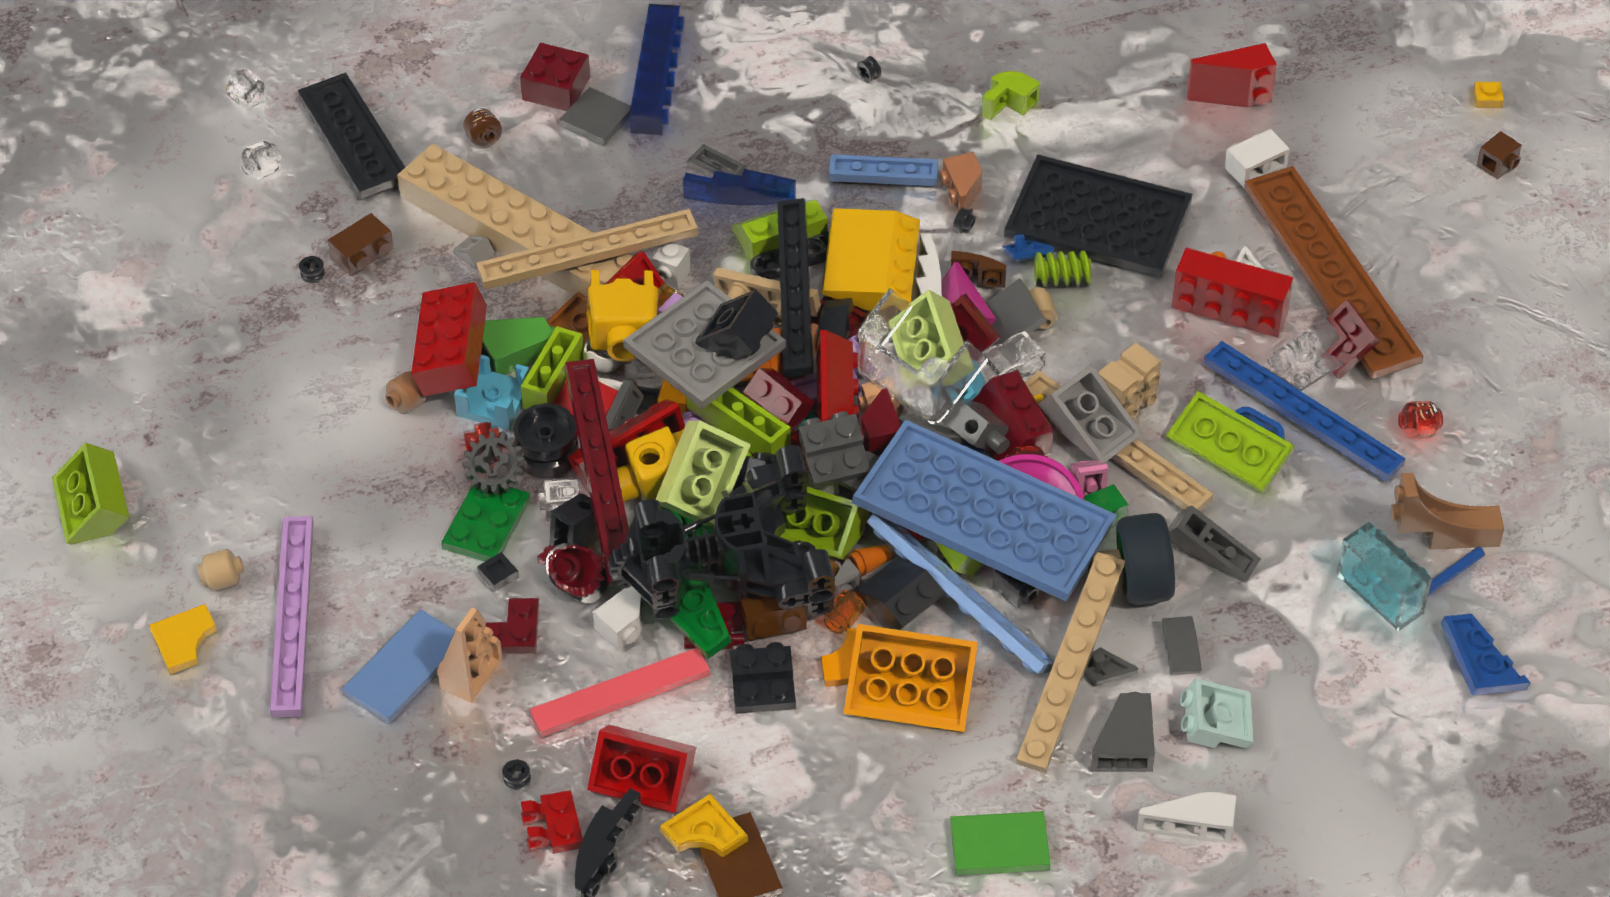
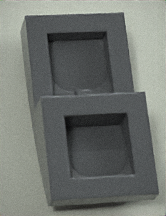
(1181, 645)

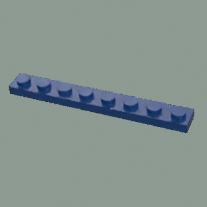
(1304, 411)

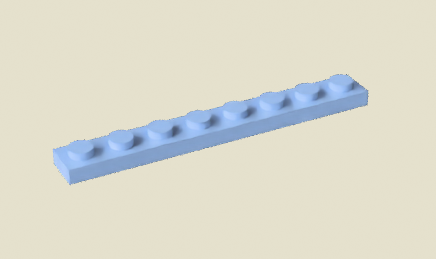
(968, 599)

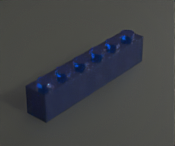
(655, 69)

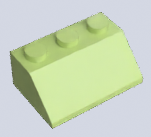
(927, 331)

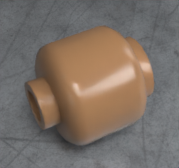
(404, 393)

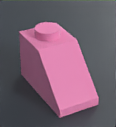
(1090, 475)

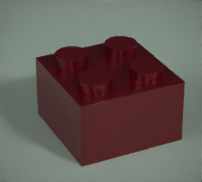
(555, 77)

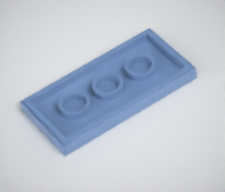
(401, 667)

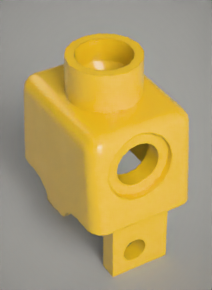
(618, 311)
(647, 464)

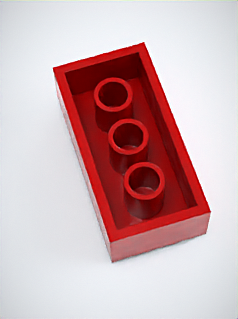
(1232, 292)
(449, 339)

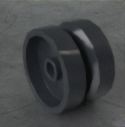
(547, 437)

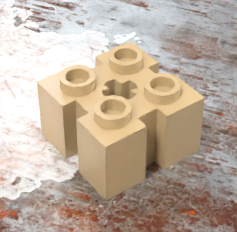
(1133, 378)

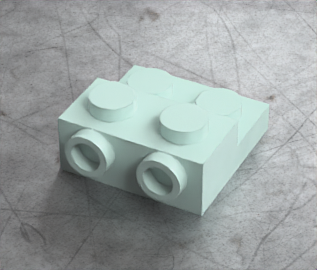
(1217, 714)

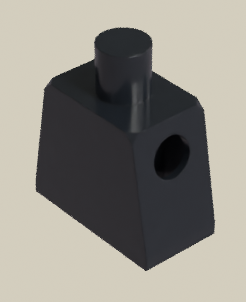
(574, 523)

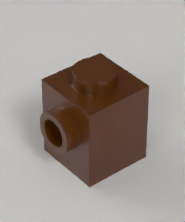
(1499, 155)

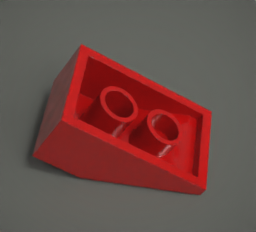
(1233, 77)

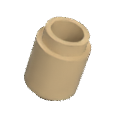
(1046, 305)

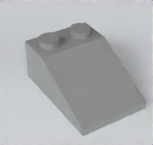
(1090, 416)

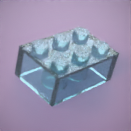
(1384, 576)

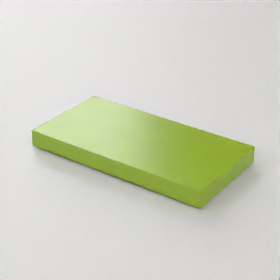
(1230, 442)

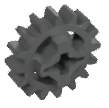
(482, 463)

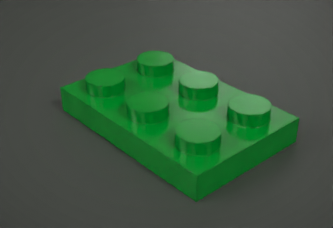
(485, 522)

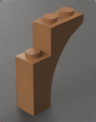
(1444, 522)

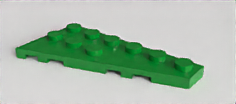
(700, 616)

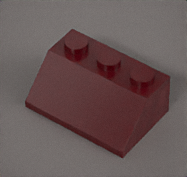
(1015, 406)

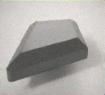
(1107, 667)

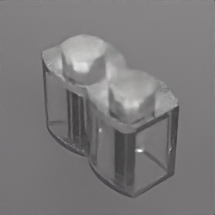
(1016, 353)

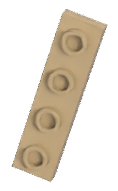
(737, 284)

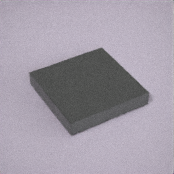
(596, 116)
(1015, 311)

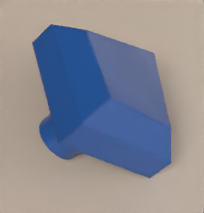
(1026, 250)

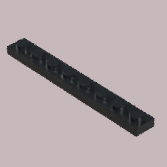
(795, 287)

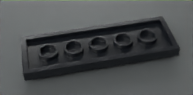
(352, 134)

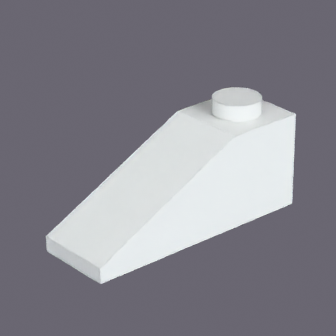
(1196, 816)

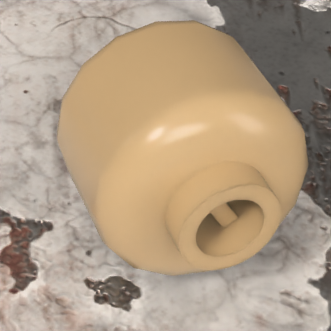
(220, 570)

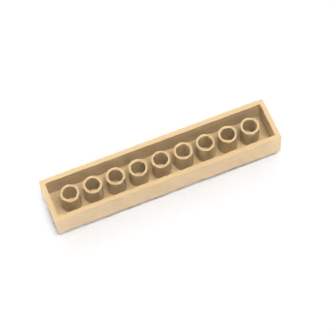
(494, 210)

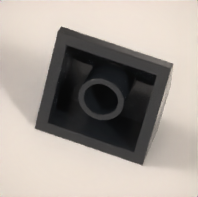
(738, 326)
(899, 593)

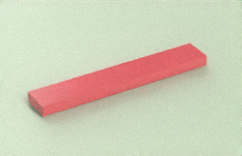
(619, 692)

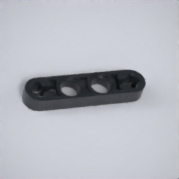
(771, 258)

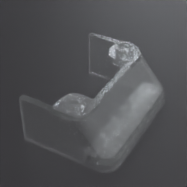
(925, 391)

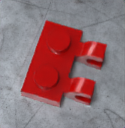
(561, 821)

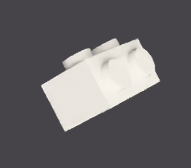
(1257, 156)

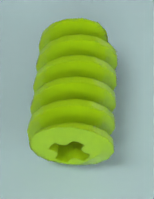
(1062, 268)

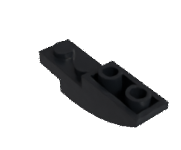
(598, 848)

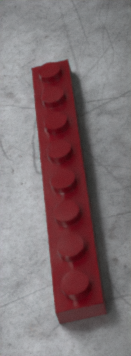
(597, 457)

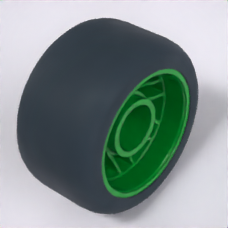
(1148, 558)

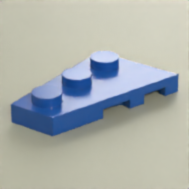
(1479, 660)

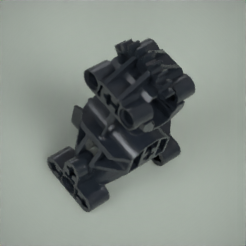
(742, 545)

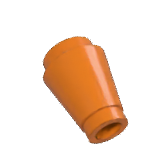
(869, 558)

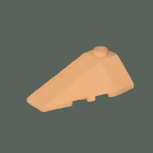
(469, 658)

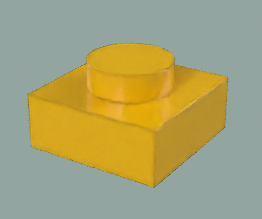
(1488, 94)

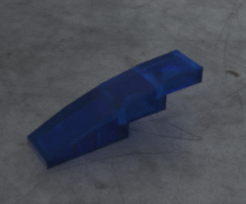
(731, 189)

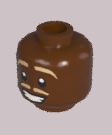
(482, 127)

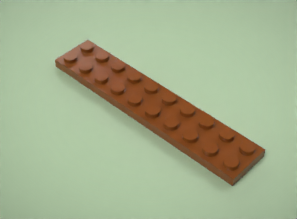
(1330, 265)

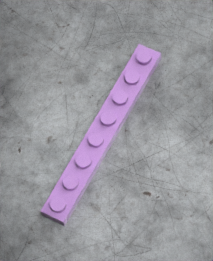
(292, 617)

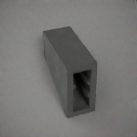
(1127, 737)

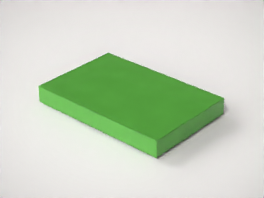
(1000, 843)

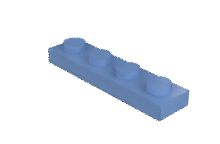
(883, 170)

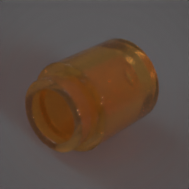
(846, 611)

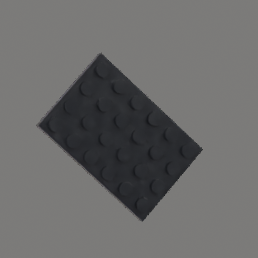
(1099, 213)

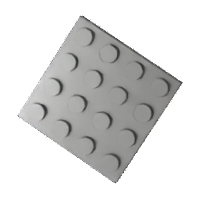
(670, 348)

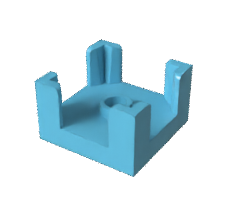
(494, 398)

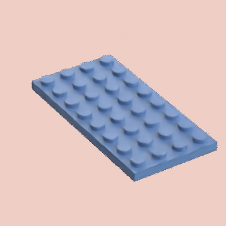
(985, 510)

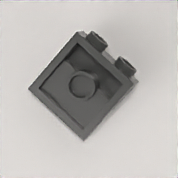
(833, 449)

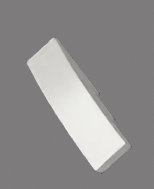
(928, 267)

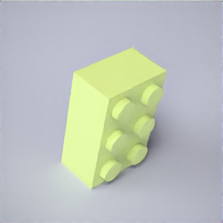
(700, 470)

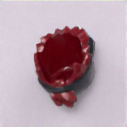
(575, 571)

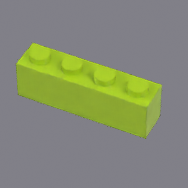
(746, 421)

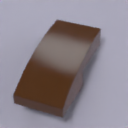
(987, 270)

